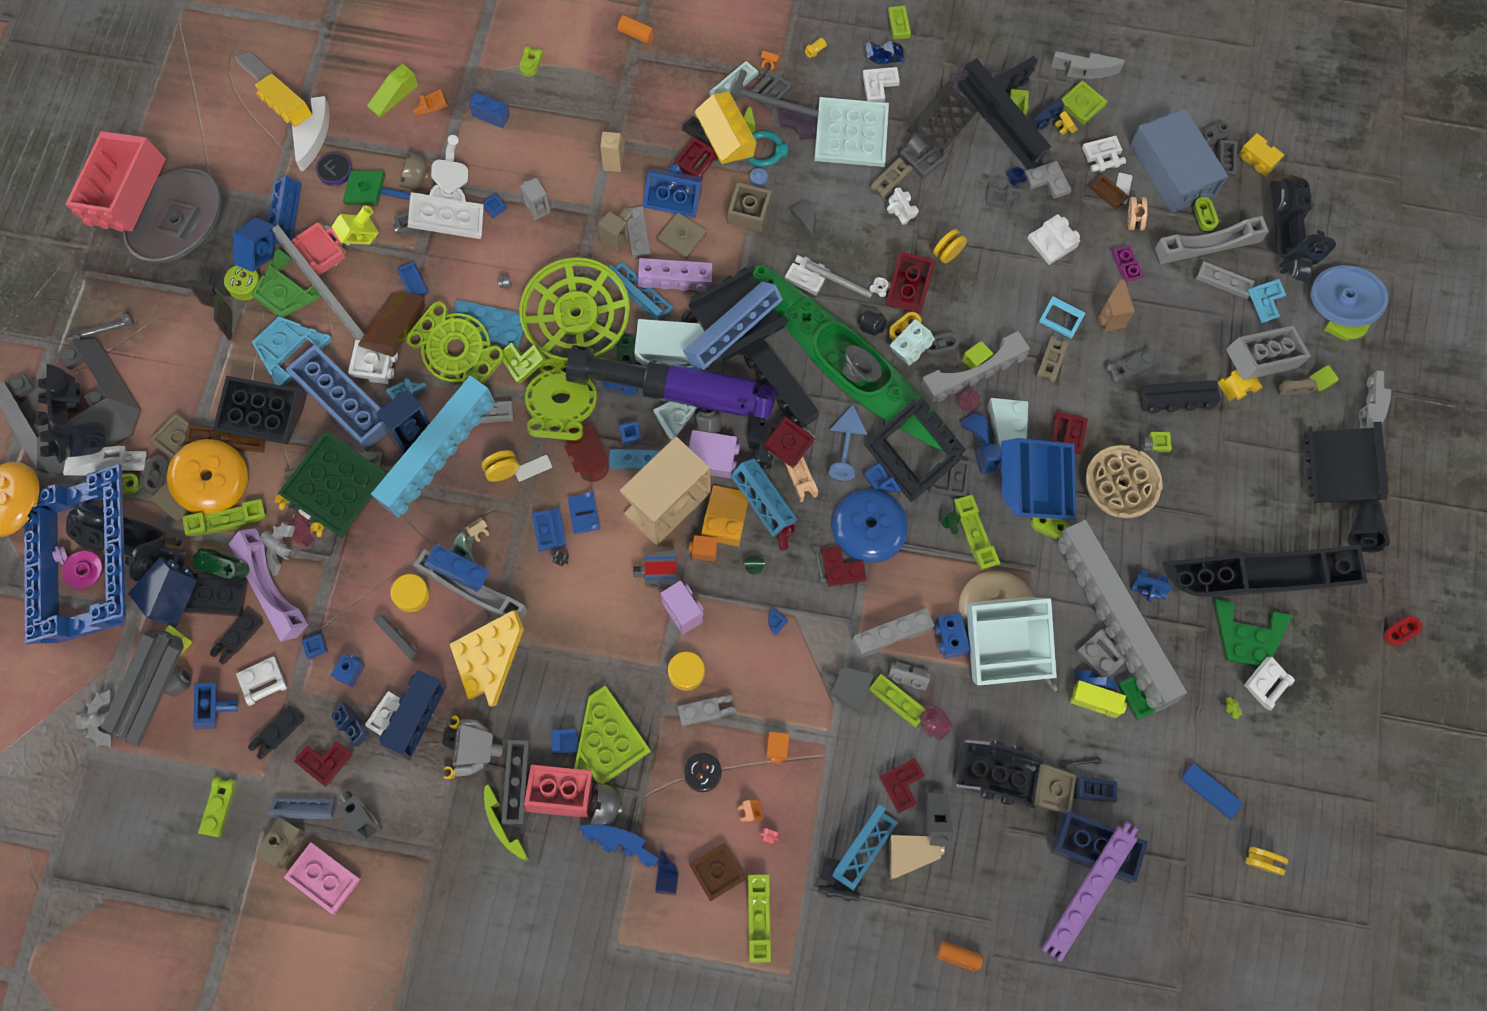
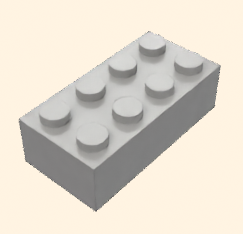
(1268, 352)

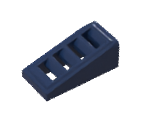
(1082, 789)

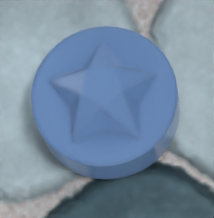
(758, 177)

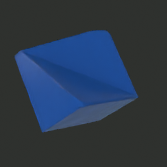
(630, 433)

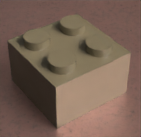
(749, 207)

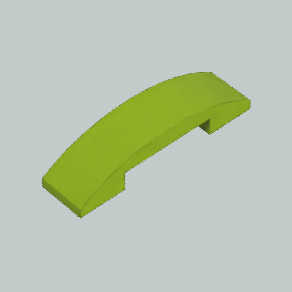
(224, 520)
(974, 532)
(491, 802)
(759, 918)

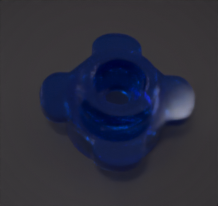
(1016, 171)

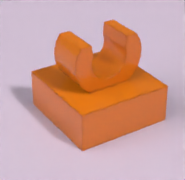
(770, 58)
(752, 811)

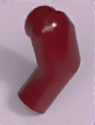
(783, 535)

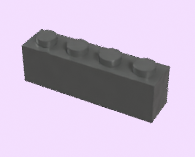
(516, 783)

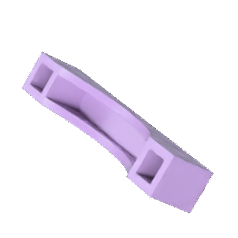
(283, 616)

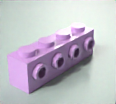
(674, 274)

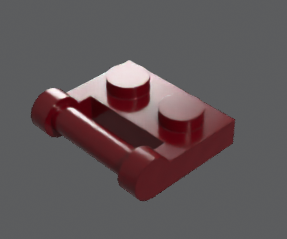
(692, 155)
(1074, 431)

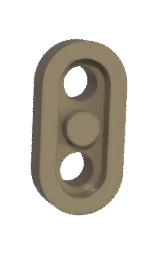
(1303, 386)

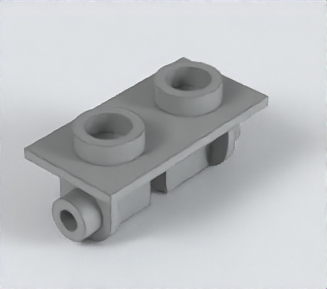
(917, 678)

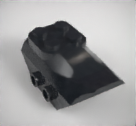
(998, 772)

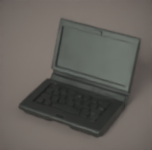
(210, 296)

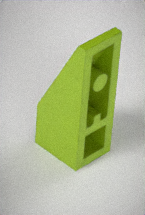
(393, 90)

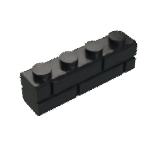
(1179, 396)

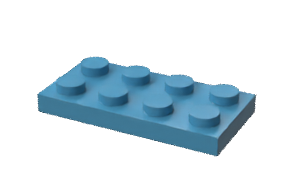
(500, 324)

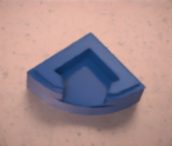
(776, 622)

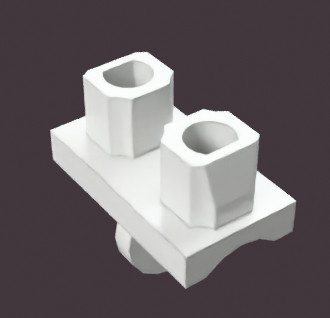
(900, 206)

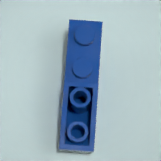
(612, 838)

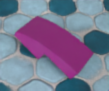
(1126, 263)

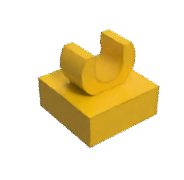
(1067, 122)

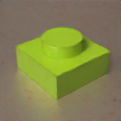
(1161, 441)

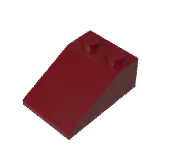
(910, 282)

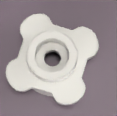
(880, 282)

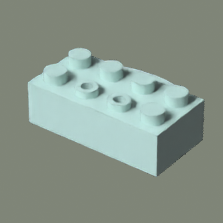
(665, 341)

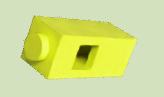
(1098, 699)

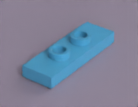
(630, 459)

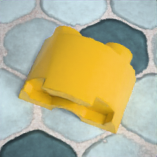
(1236, 388)

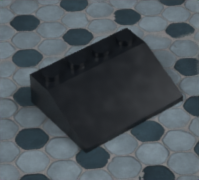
(259, 410)

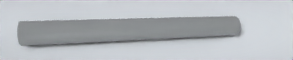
(846, 283)

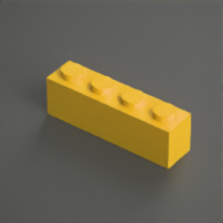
(282, 100)

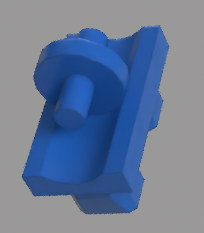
(1150, 587)

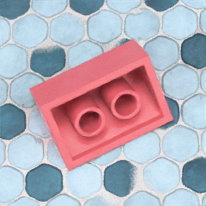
(558, 791)

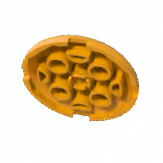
(220, 492)
(17, 496)

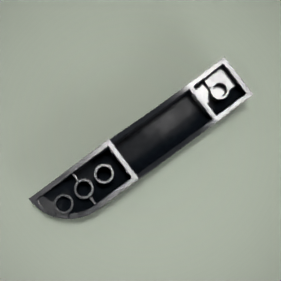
(1268, 572)

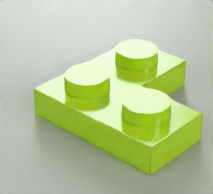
(522, 365)

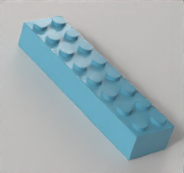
(434, 447)

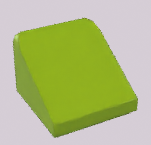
(748, 117)
(1324, 378)

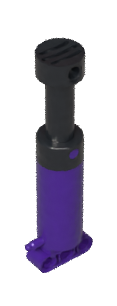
(675, 383)

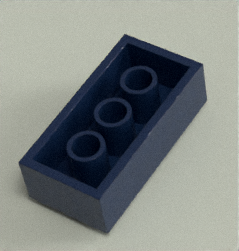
(403, 420)
(412, 715)
(1084, 840)

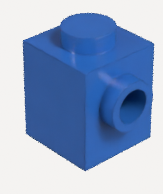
(348, 670)

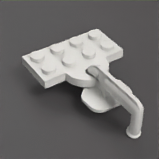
(446, 205)

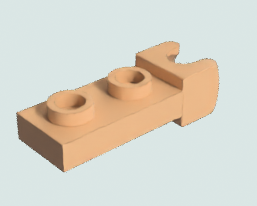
(802, 479)

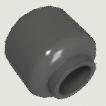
(708, 421)
(178, 682)

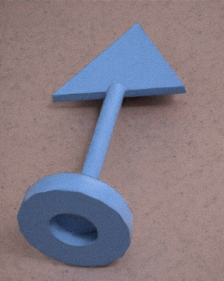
(849, 424)

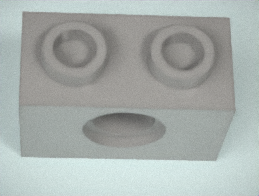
(535, 198)

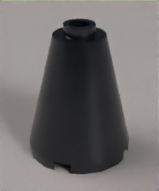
(1370, 528)

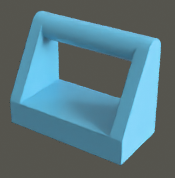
(1068, 308)

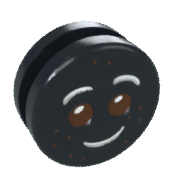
(702, 772)

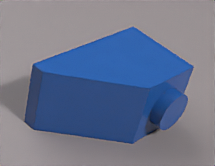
(989, 458)

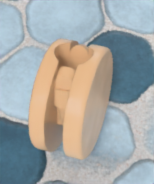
(1137, 213)

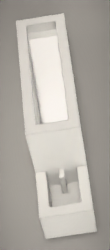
(311, 133)

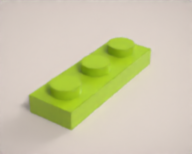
(897, 700)

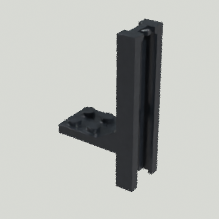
(1002, 113)

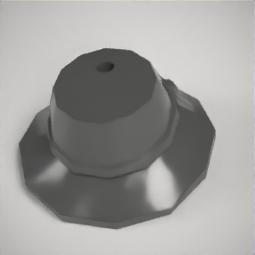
(861, 365)

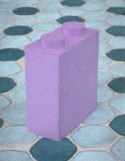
(716, 451)

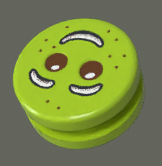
(241, 282)

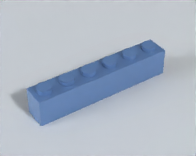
(732, 325)

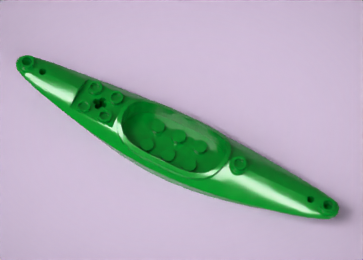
(826, 342)

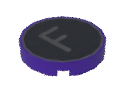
(333, 169)

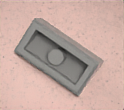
(253, 66)

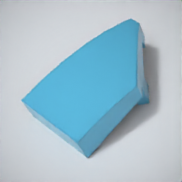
(413, 388)

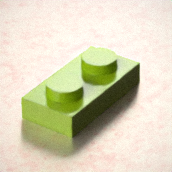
(899, 22)

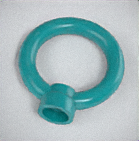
(781, 150)

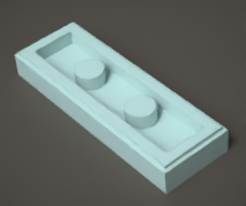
(727, 84)

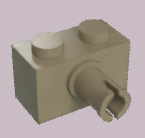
(614, 229)
(280, 843)

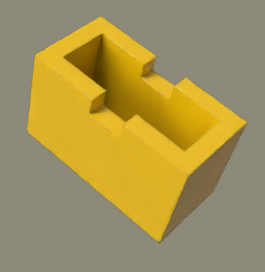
(1260, 155)

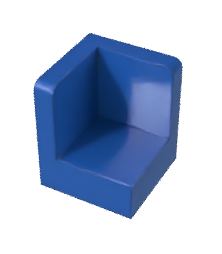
(564, 741)

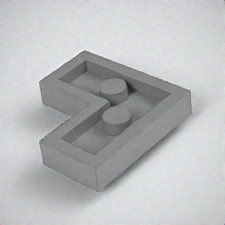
(1052, 176)

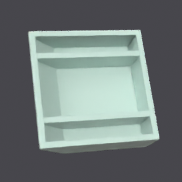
(1011, 640)

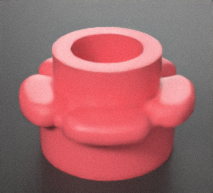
(769, 835)

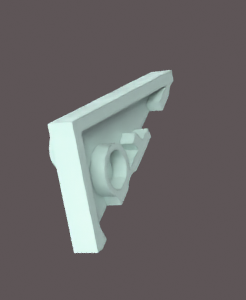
(673, 417)

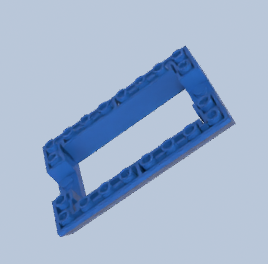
(41, 571)

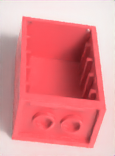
(116, 181)

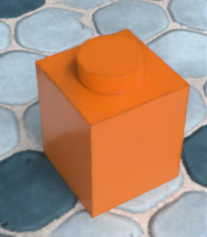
(703, 548)
(777, 747)

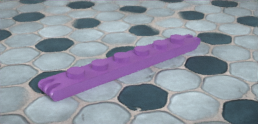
(1091, 891)

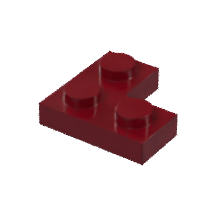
(838, 572)
(324, 767)
(897, 782)

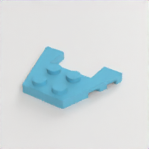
(281, 341)

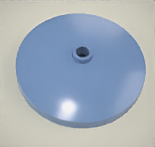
(1349, 296)

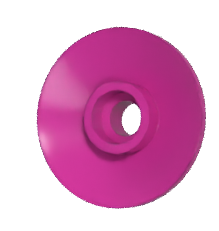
(75, 565)

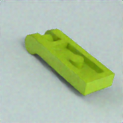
(217, 807)

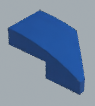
(978, 425)
(880, 480)
(1092, 678)

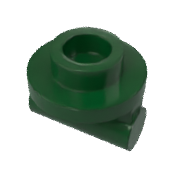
(950, 521)
(754, 565)

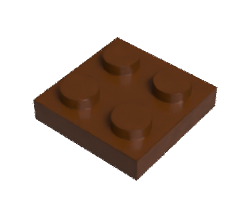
(717, 872)

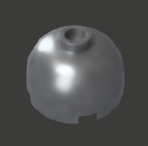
(604, 806)

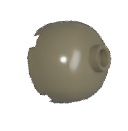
(414, 171)

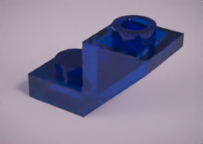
(888, 53)

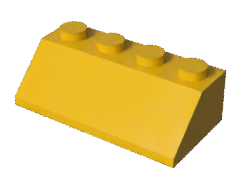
(726, 128)

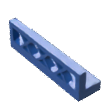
(284, 205)

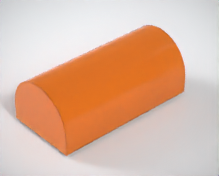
(635, 29)
(959, 956)

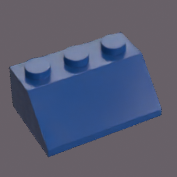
(672, 192)

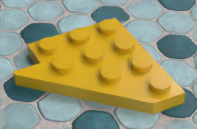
(487, 655)

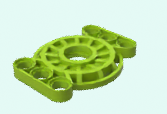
(445, 331)
(549, 413)

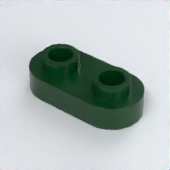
(627, 350)

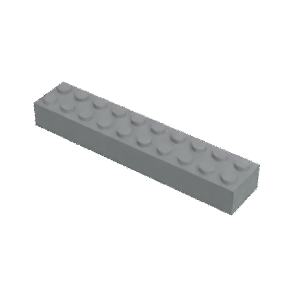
(1121, 617)

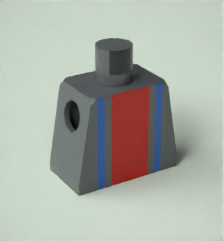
(658, 570)

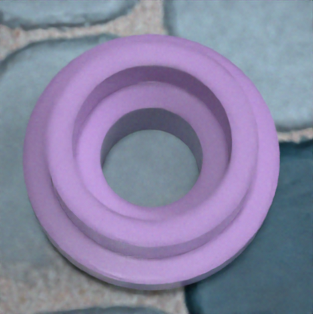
(60, 554)

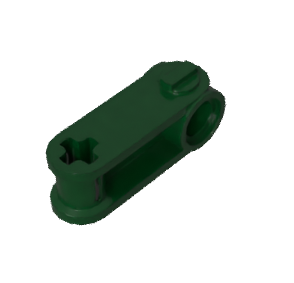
(220, 564)

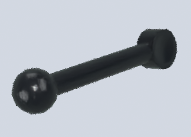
(1063, 763)

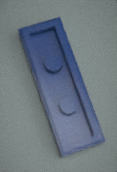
(1211, 791)

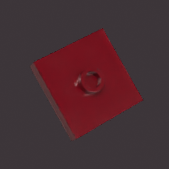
(789, 442)

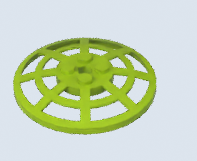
(571, 301)

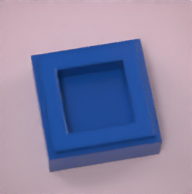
(494, 206)
(314, 646)

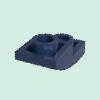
(1052, 111)
(348, 721)

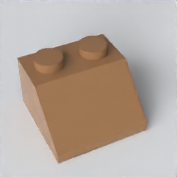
(1117, 309)

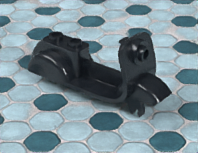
(1290, 207)
(65, 439)
(141, 540)

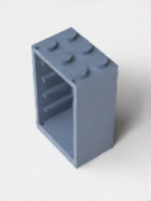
(1178, 160)

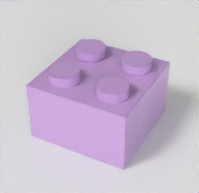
(682, 607)

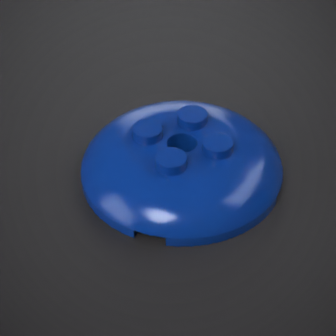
(867, 542)

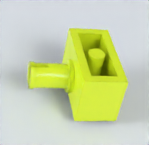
(356, 228)

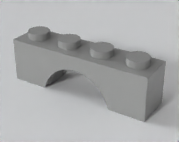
(894, 631)

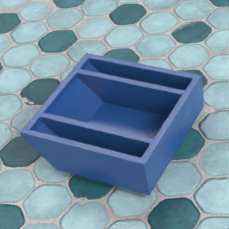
(1039, 478)

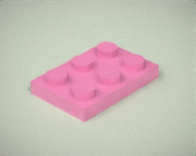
(322, 878)

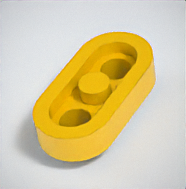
(900, 325)

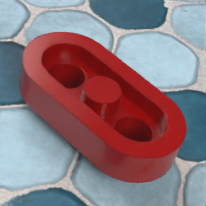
(1401, 631)

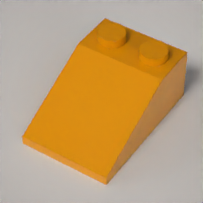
(725, 515)

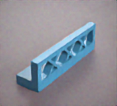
(637, 295)
(765, 493)
(861, 840)

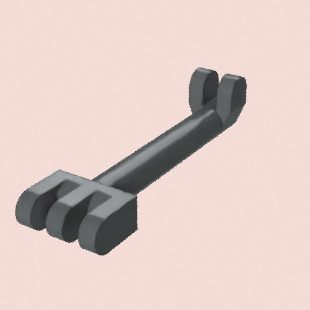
(78, 335)

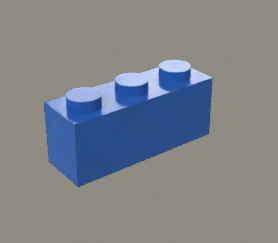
(456, 568)

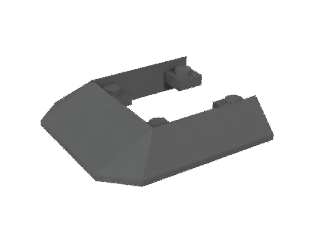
(109, 404)

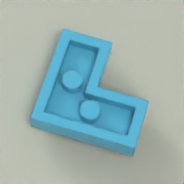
(1263, 299)

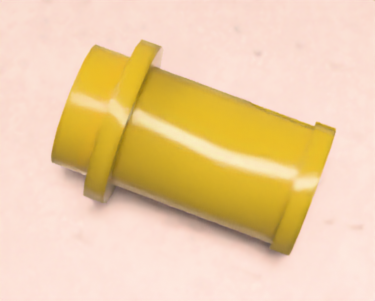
(813, 49)

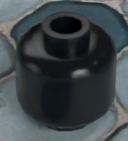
(872, 322)

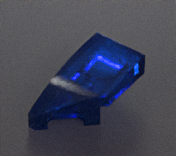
(667, 876)

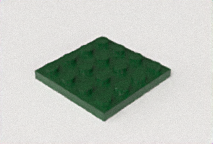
(332, 484)

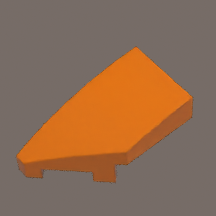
(431, 103)

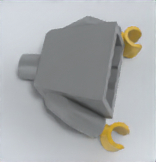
(471, 748)

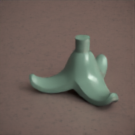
(463, 546)

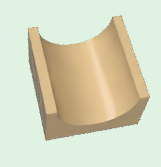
(666, 490)

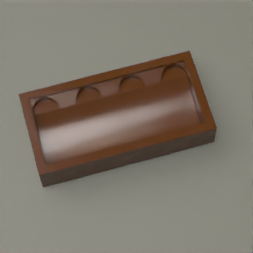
(393, 323)

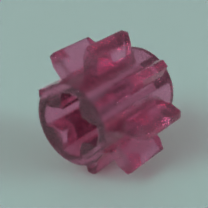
(969, 401)

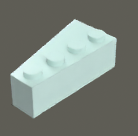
(1008, 419)

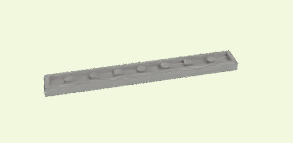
(317, 283)

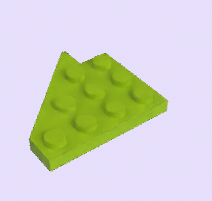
(608, 739)

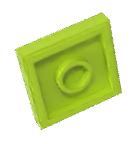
(1083, 102)

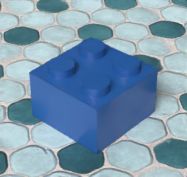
(253, 244)

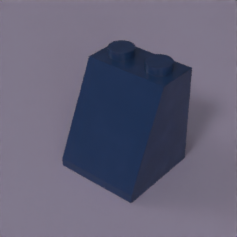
(164, 591)

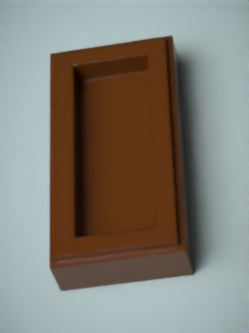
(1109, 191)

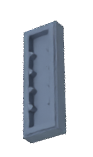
(302, 808)

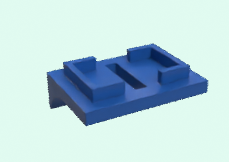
(581, 504)

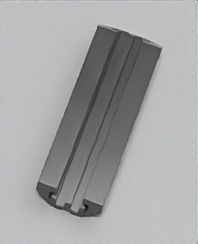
(143, 686)

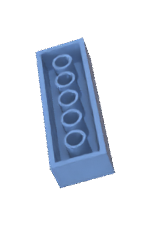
(338, 396)

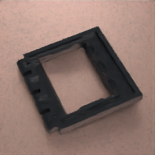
(896, 466)

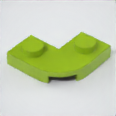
(1346, 332)

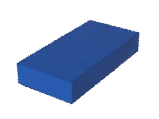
(412, 279)

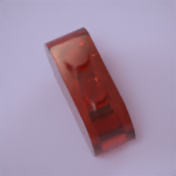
(588, 455)

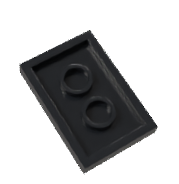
(217, 595)

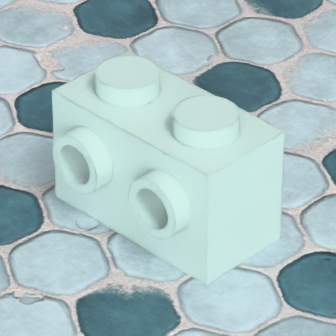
(912, 342)

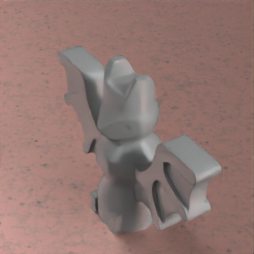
(276, 546)
(94, 719)

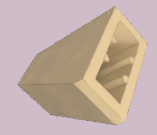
(612, 151)
(910, 853)

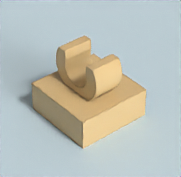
(477, 527)

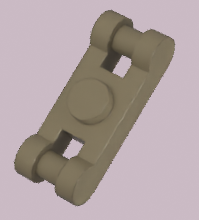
(892, 177)
(1052, 358)

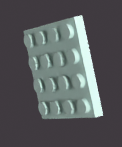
(851, 132)

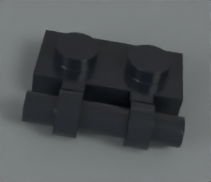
(828, 868)

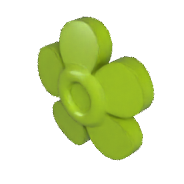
(1233, 706)

